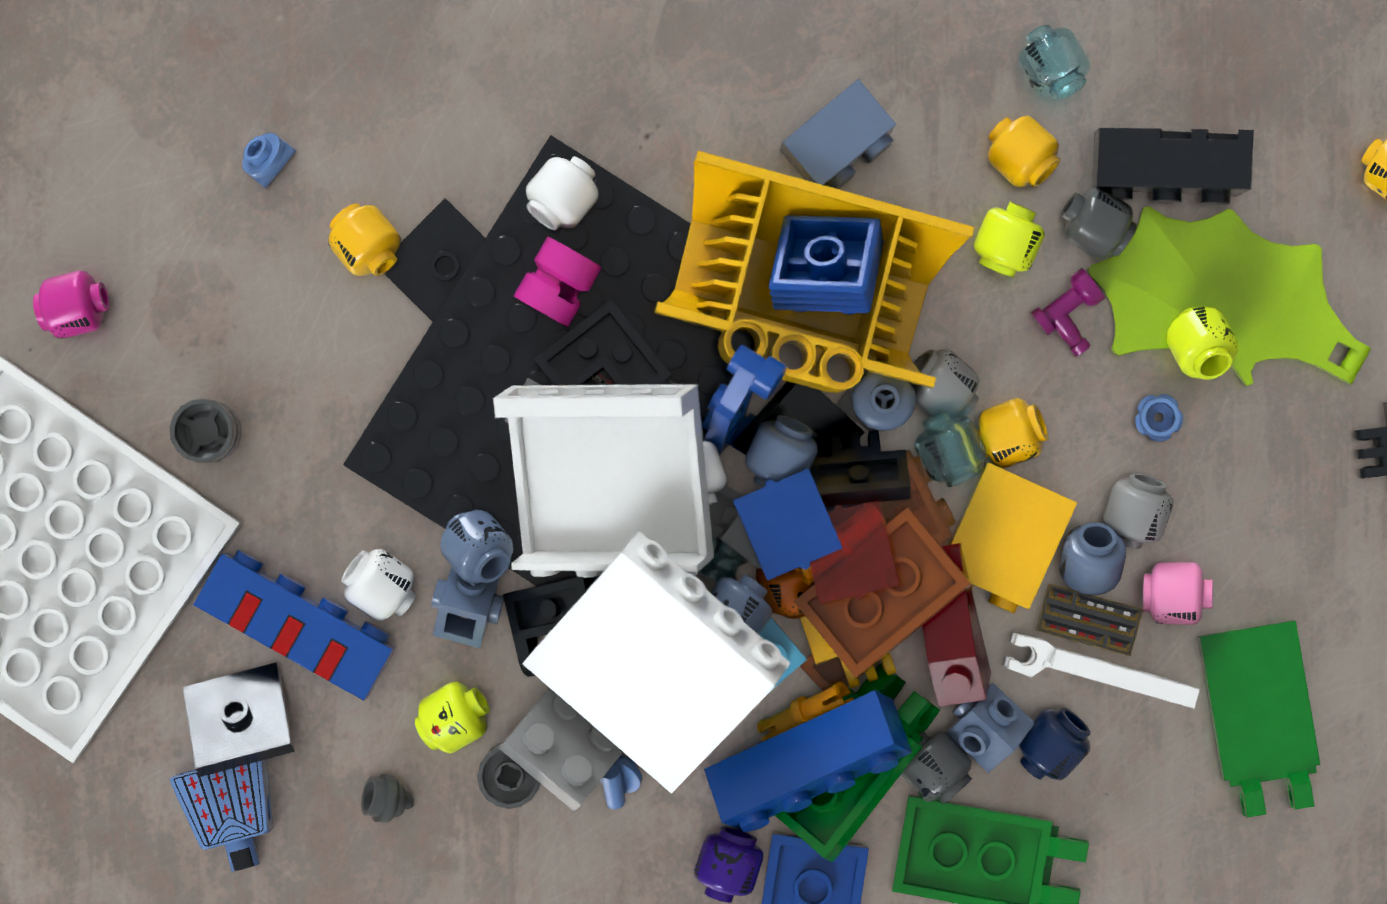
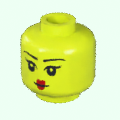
(452, 717)

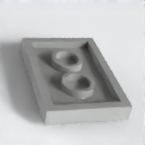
(561, 749)

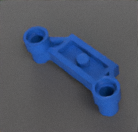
(730, 403)

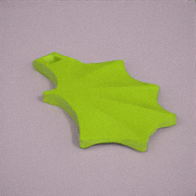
(1262, 288)

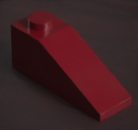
(957, 647)

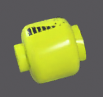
(1009, 239)
(1202, 343)

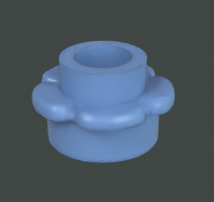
(1171, 420)

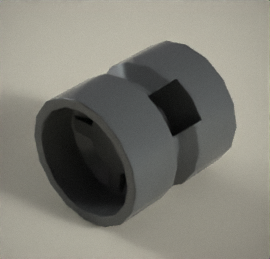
(205, 431)
(505, 781)

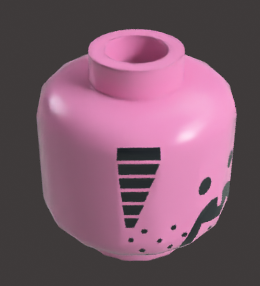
(1177, 593)

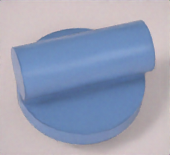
(266, 157)
(620, 779)

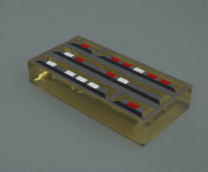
(1089, 619)

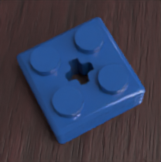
(826, 264)

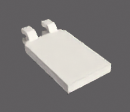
(1046, 655)

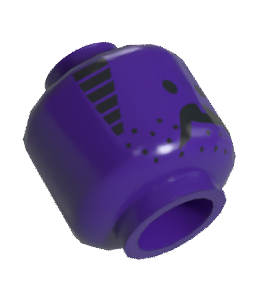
(728, 864)

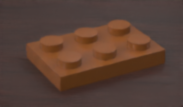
(872, 627)

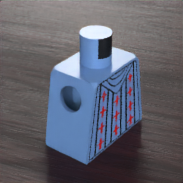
(228, 809)

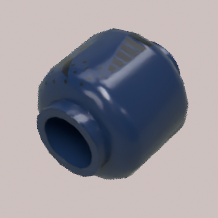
(1055, 744)

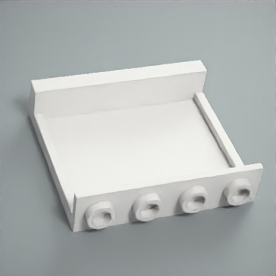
(601, 469)
(657, 662)

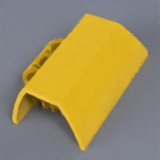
(733, 254)

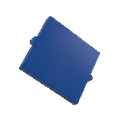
(787, 524)

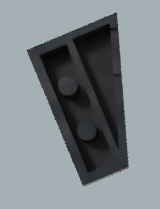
(1173, 163)

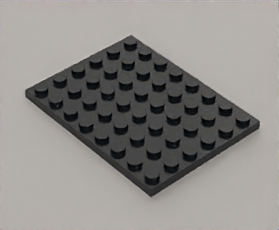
(438, 428)

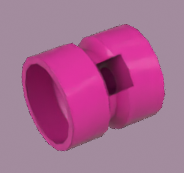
(557, 281)

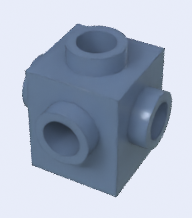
(465, 599)
(990, 728)

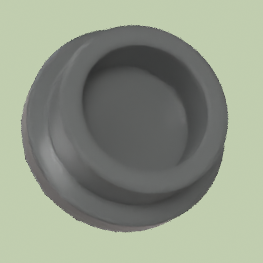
(385, 798)

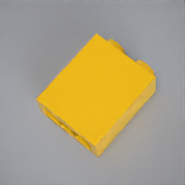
(1010, 535)

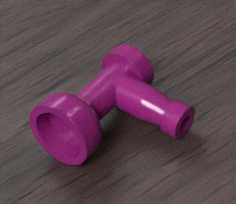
(1056, 315)

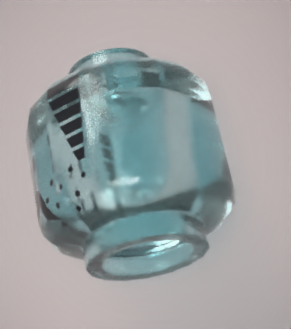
(1054, 62)
(950, 448)

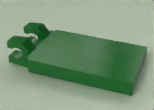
(1261, 712)
(837, 816)
(982, 855)

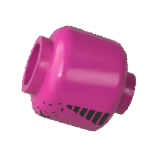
(71, 304)

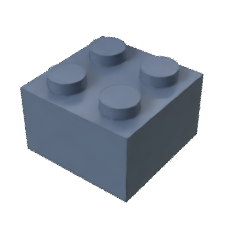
(839, 137)

